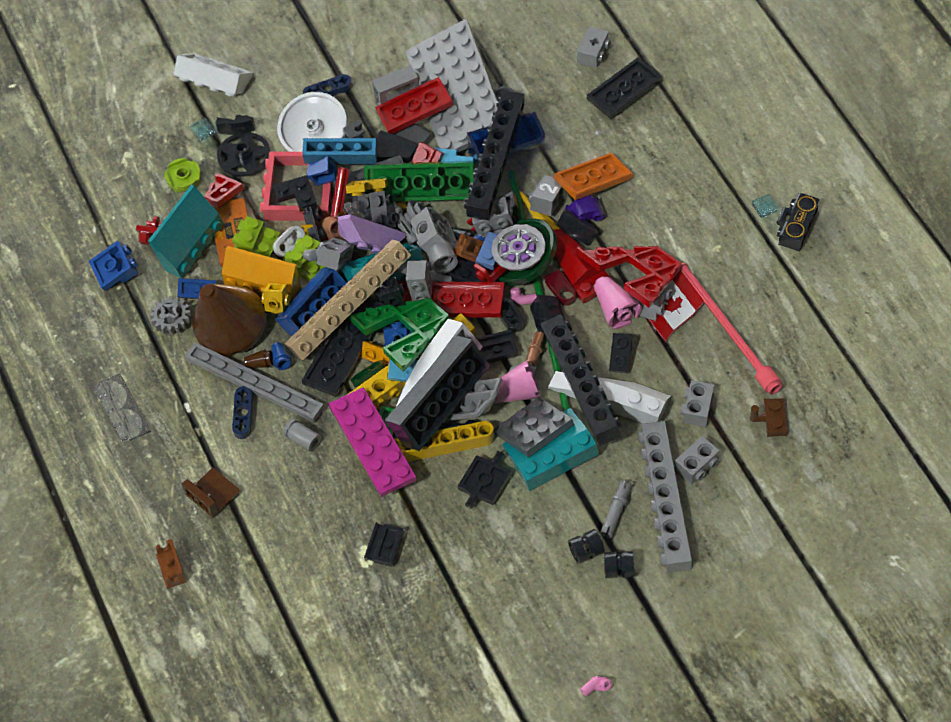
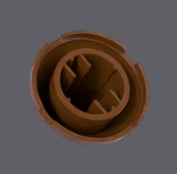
(228, 318)

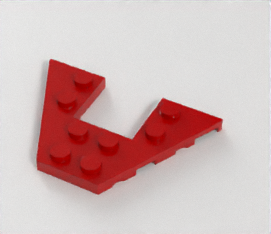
(651, 260)

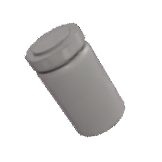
(301, 435)

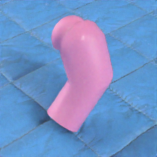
(521, 298)
(596, 684)

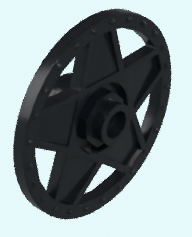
(243, 154)

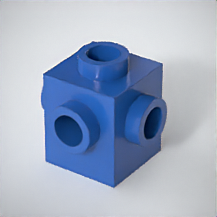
(394, 329)

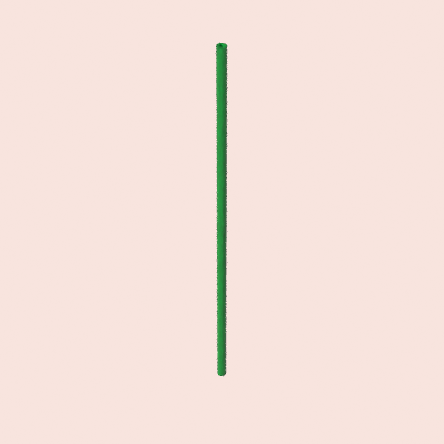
(537, 283)

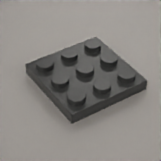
(533, 427)

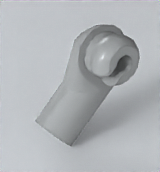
(310, 255)

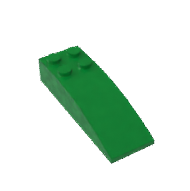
(424, 179)

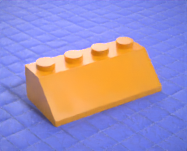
(257, 270)

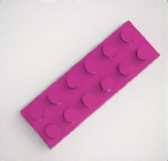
(372, 442)

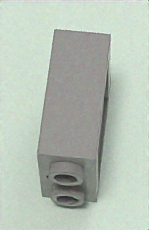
(393, 81)

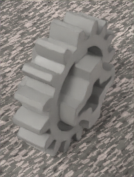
(170, 315)

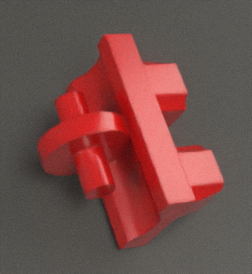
(146, 232)

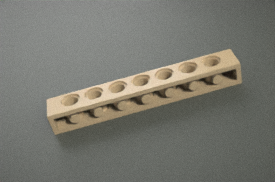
(347, 299)

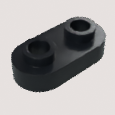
(512, 316)

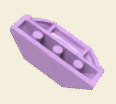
(367, 233)

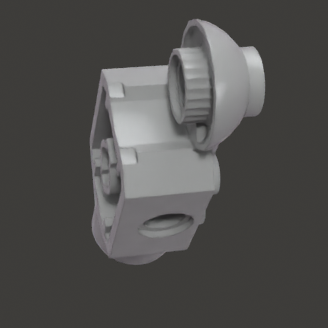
(433, 236)

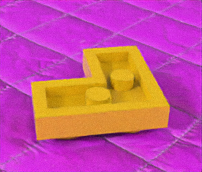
(359, 187)

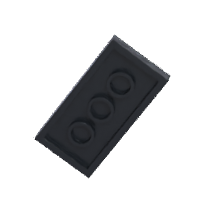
(624, 88)

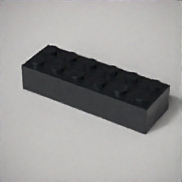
(437, 393)

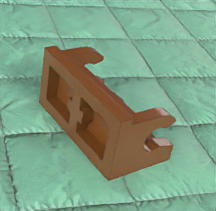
(468, 247)
(170, 565)

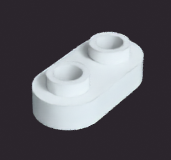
(287, 241)

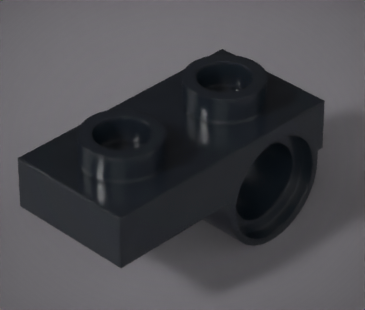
(620, 353)

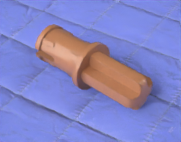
(535, 348)

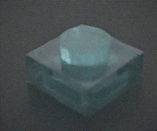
(202, 129)
(764, 206)

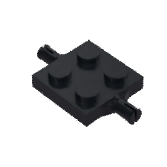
(484, 479)

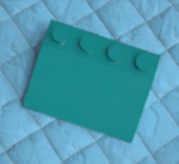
(185, 232)
(557, 456)

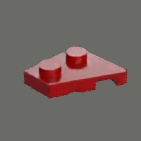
(222, 190)

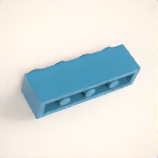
(340, 150)

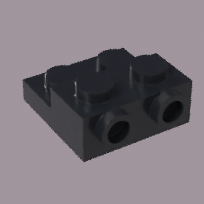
(378, 208)

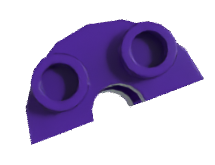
(587, 208)

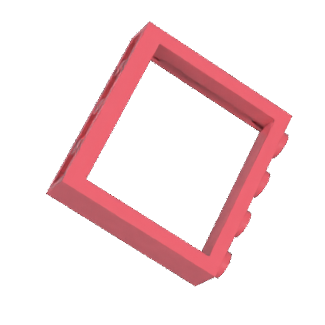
(288, 213)

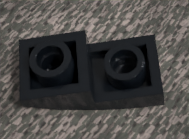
(240, 124)
(576, 228)

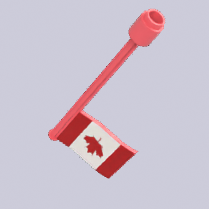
(685, 301)

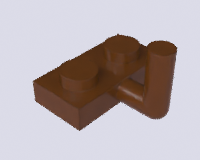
(774, 417)

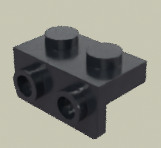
(545, 308)

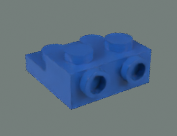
(114, 265)

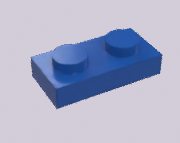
(191, 287)

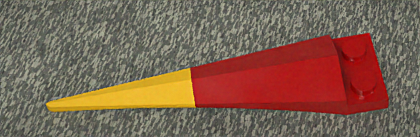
(576, 270)

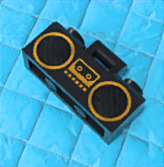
(801, 213)

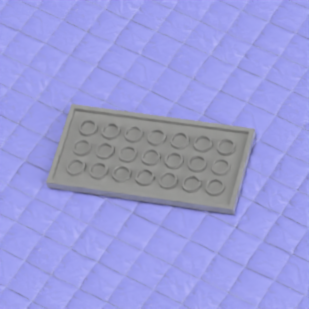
(458, 63)

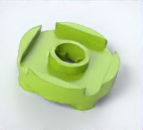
(178, 166)

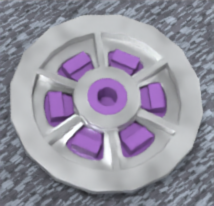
(518, 247)

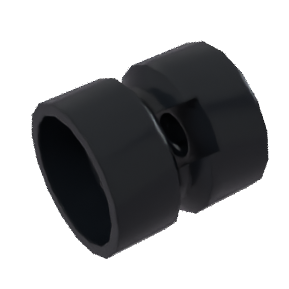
(592, 543)
(619, 564)

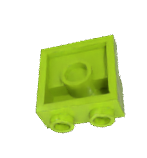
(255, 237)
(306, 268)

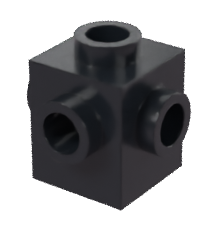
(391, 292)

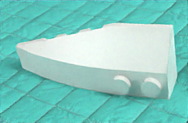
(439, 343)
(625, 397)

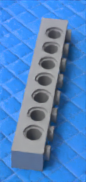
(673, 560)

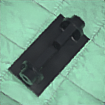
(314, 216)

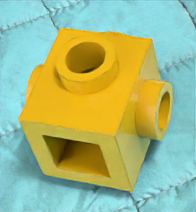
(275, 297)

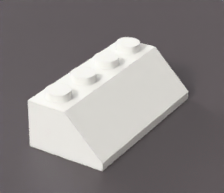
(212, 74)

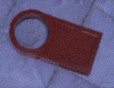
(559, 284)

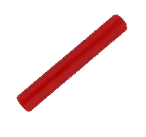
(339, 194)

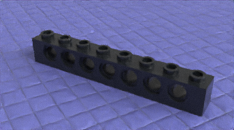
(495, 155)
(581, 381)

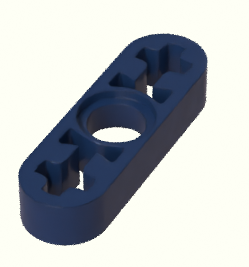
(341, 88)
(246, 419)

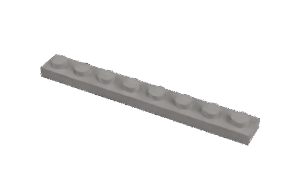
(258, 383)

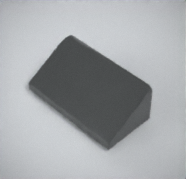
(414, 134)

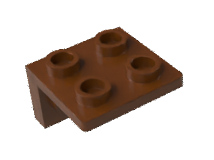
(211, 492)

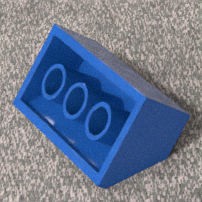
(310, 299)

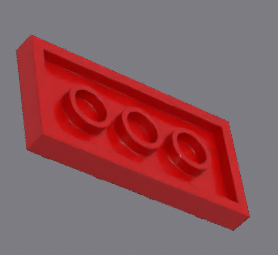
(414, 105)

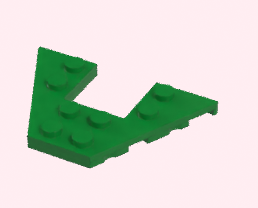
(421, 317)

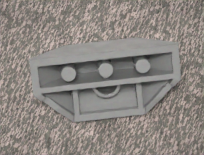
(477, 400)

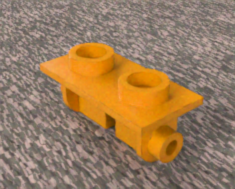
(374, 352)

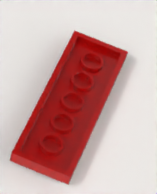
(466, 298)

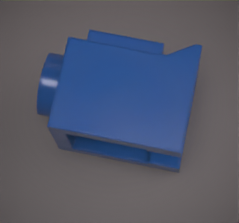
(322, 171)

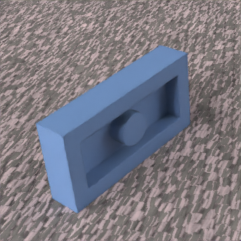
(485, 255)

